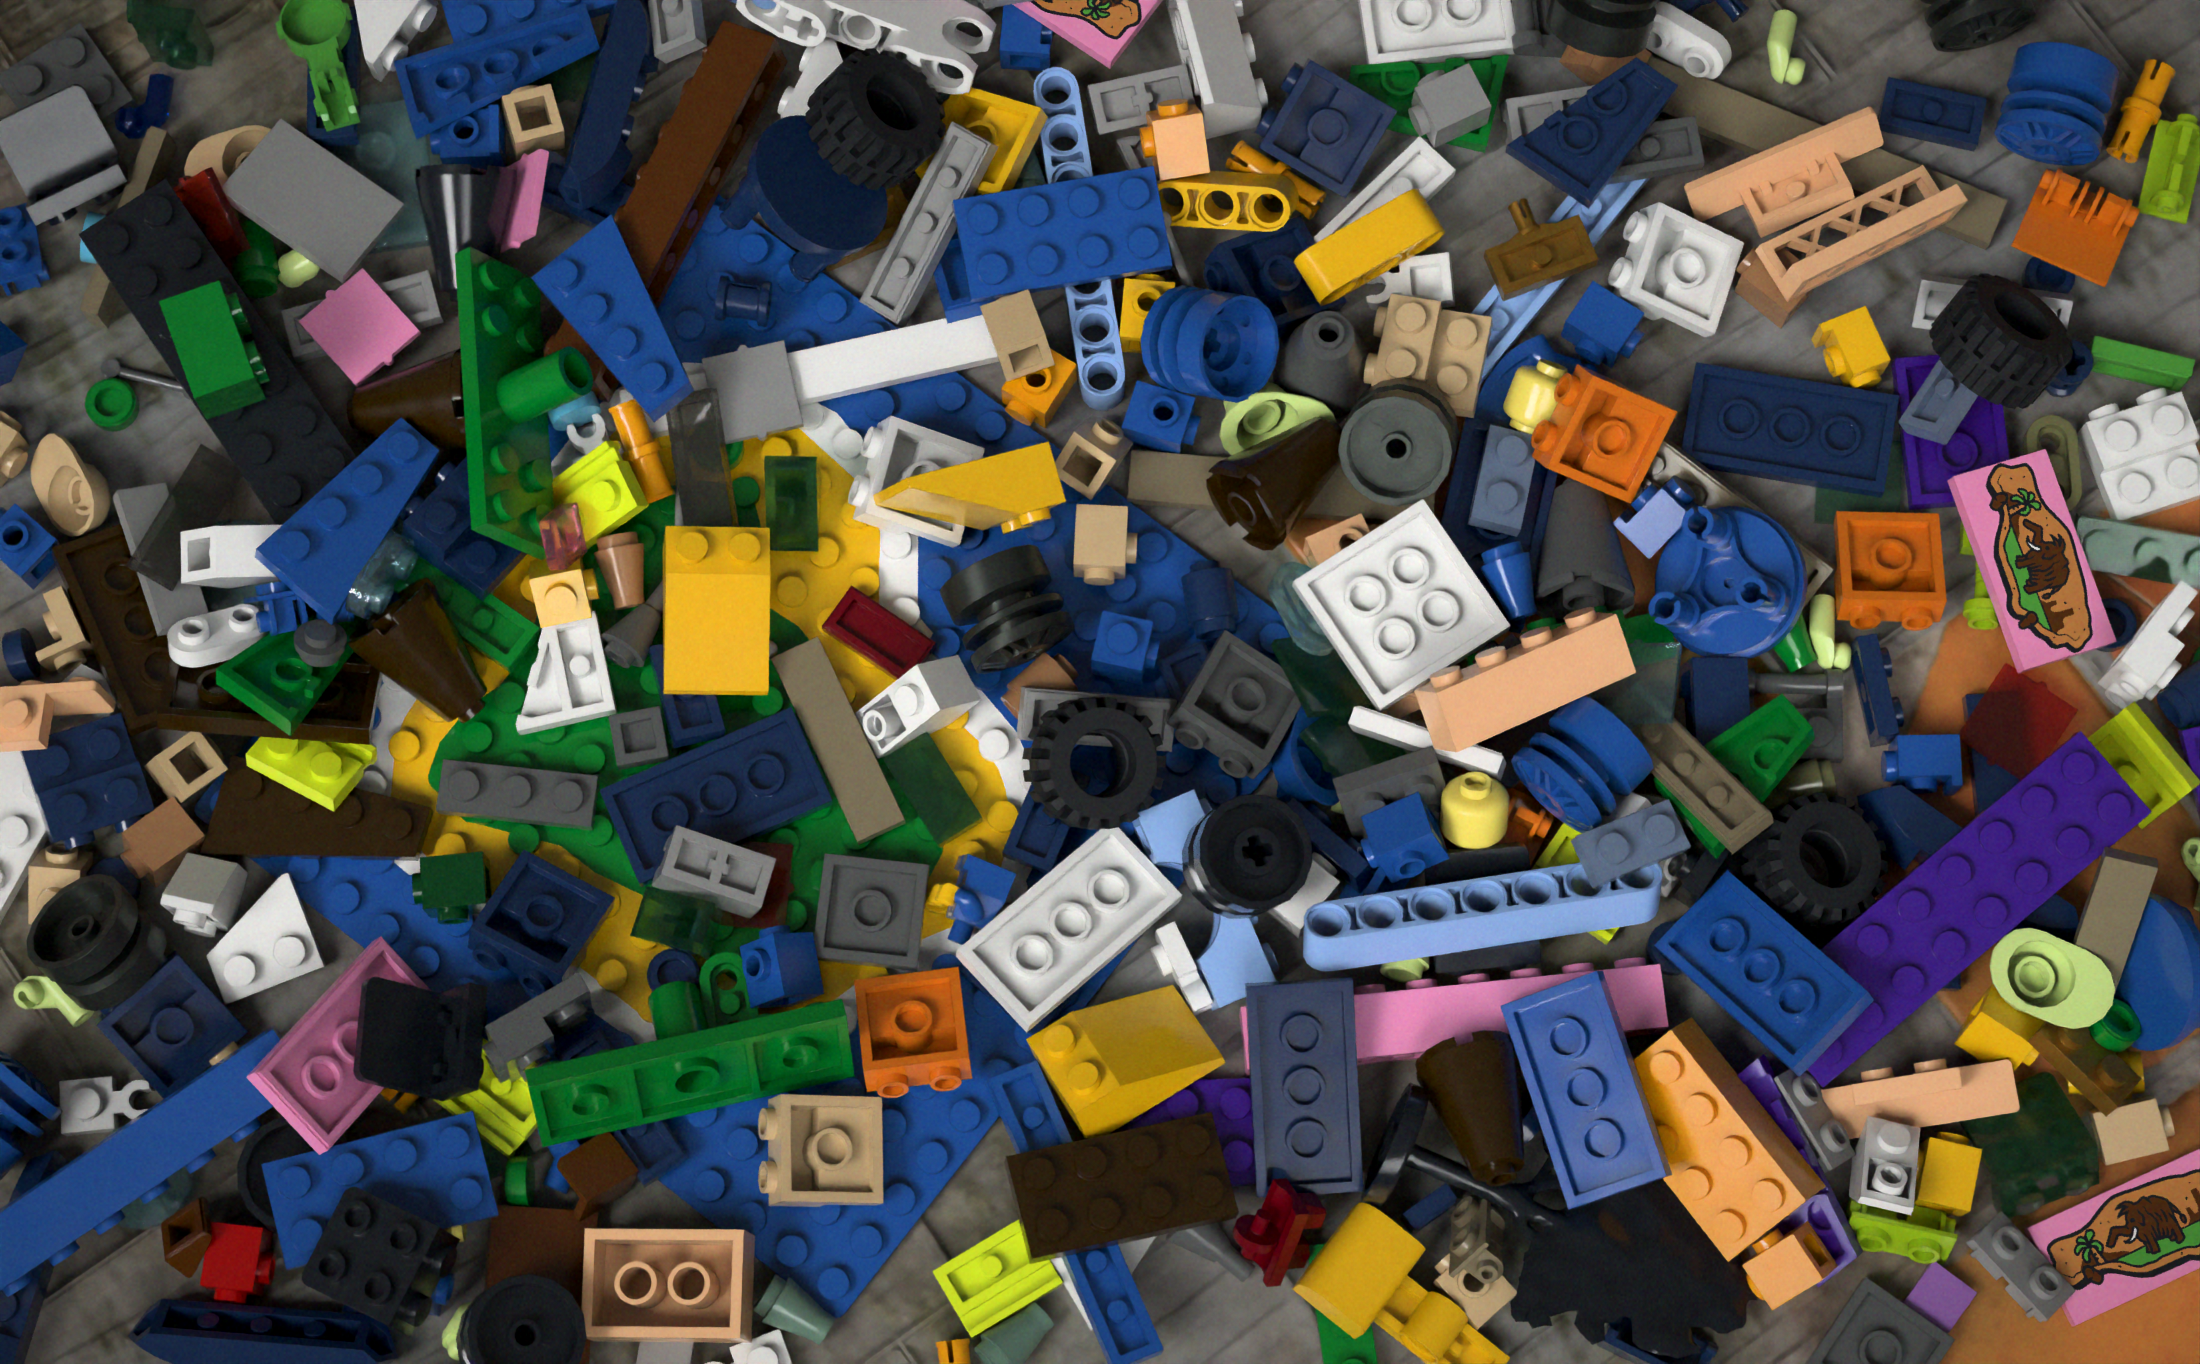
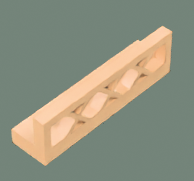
(1861, 241)

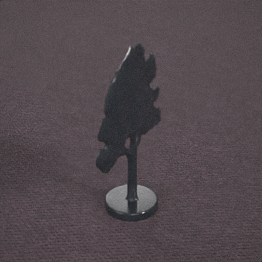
(1605, 1260)

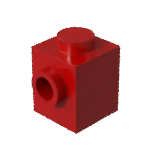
(238, 1262)

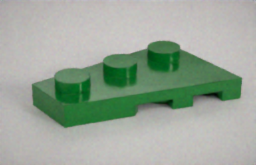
(1395, 86)
(276, 680)
(1756, 754)

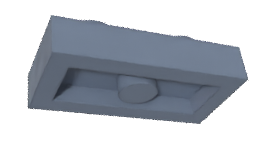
(1937, 406)
(1502, 481)
(1630, 843)

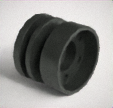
(1975, 23)
(1603, 26)
(1003, 601)

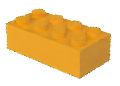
(1720, 1143)

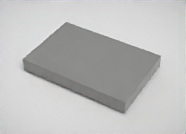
(311, 200)

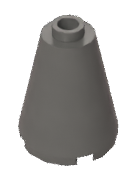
(1324, 362)
(1581, 556)

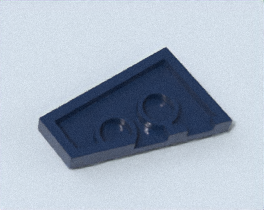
(1597, 133)

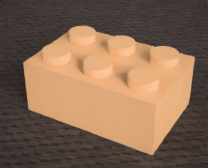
(668, 1285)

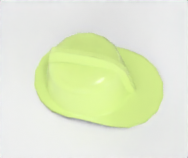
(1267, 415)
(2051, 978)

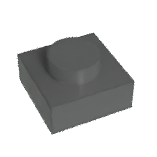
(639, 738)

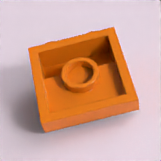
(1601, 433)
(1889, 569)
(913, 1031)

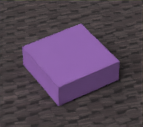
(1939, 1297)

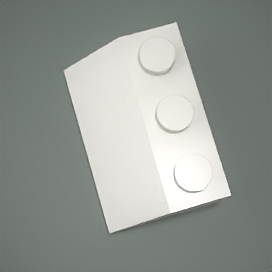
(1218, 64)

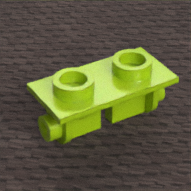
(2171, 169)
(1923, 1236)

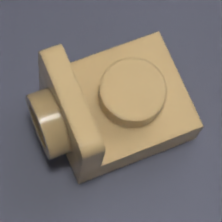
(65, 625)

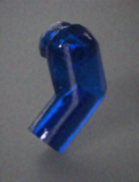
(151, 113)

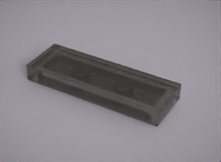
(702, 461)
(190, 506)

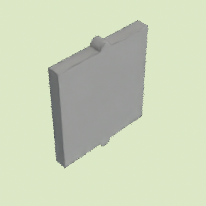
(754, 391)

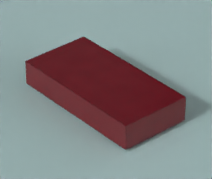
(877, 634)

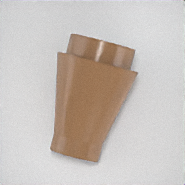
(622, 567)

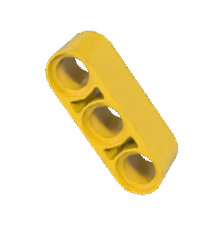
(1245, 192)
(1369, 247)

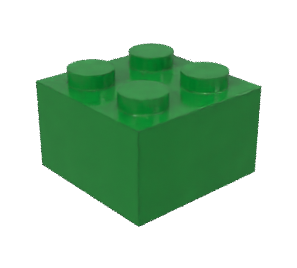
(212, 350)

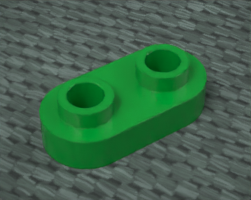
(722, 1005)

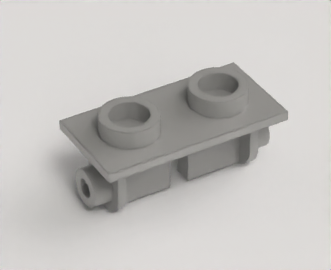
(1823, 1132)
(2030, 1276)

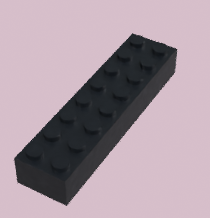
(278, 444)

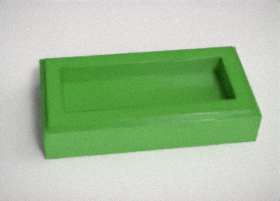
(2140, 364)

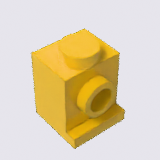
(1853, 349)

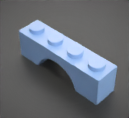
(1233, 950)

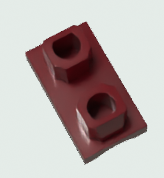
(1275, 1232)

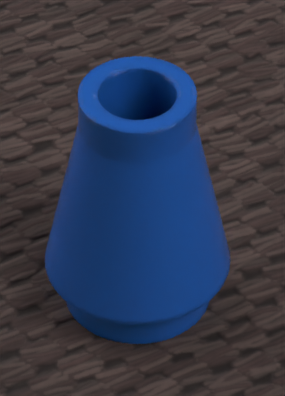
(1510, 578)

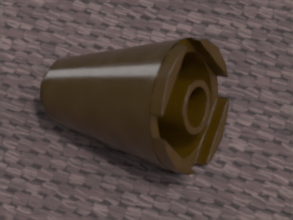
(423, 395)
(1275, 480)
(423, 652)
(1478, 1102)

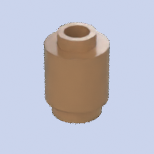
(1042, 673)

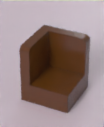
(597, 1173)

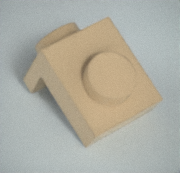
(51, 872)

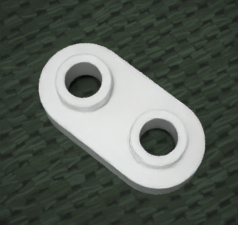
(1688, 42)
(214, 636)

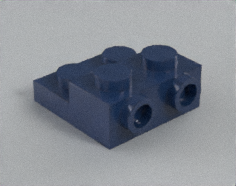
(1324, 126)
(1265, 269)
(445, 537)
(88, 781)
(538, 923)
(171, 1026)

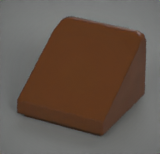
(187, 1236)

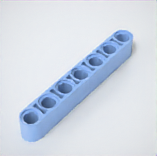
(1082, 309)
(1473, 915)

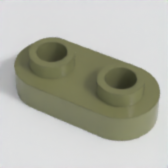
(2063, 460)

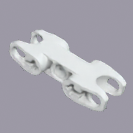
(911, 29)

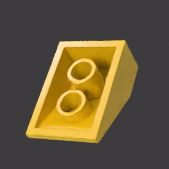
(984, 493)
(716, 610)
(1123, 1057)

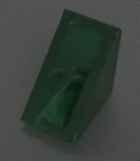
(793, 502)
(677, 922)

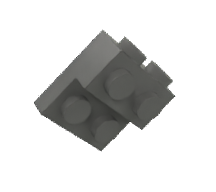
(1236, 707)
(526, 1034)

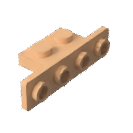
(1790, 178)
(29, 709)
(1927, 1097)

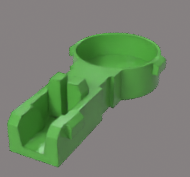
(318, 33)

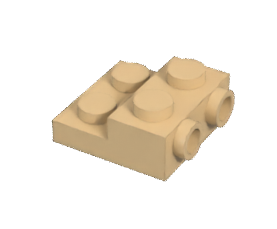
(1431, 347)
(822, 1150)

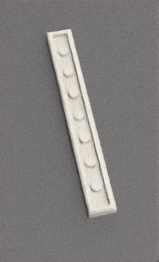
(875, 361)

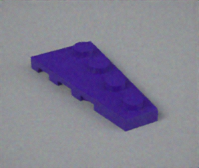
(1823, 1208)

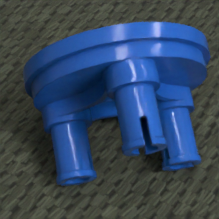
(1729, 583)
(2163, 975)

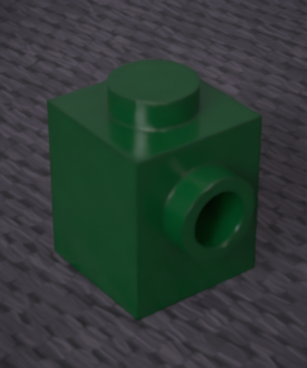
(453, 886)

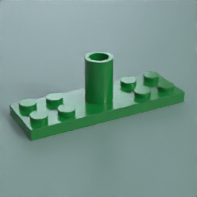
(508, 399)
(689, 1066)

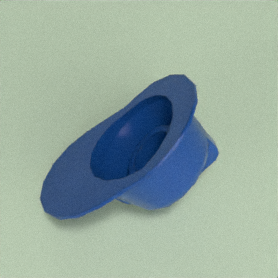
(1300, 770)

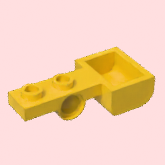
(1366, 1280)

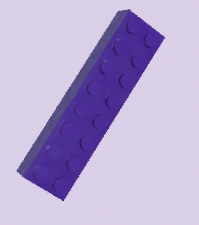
(1977, 890)

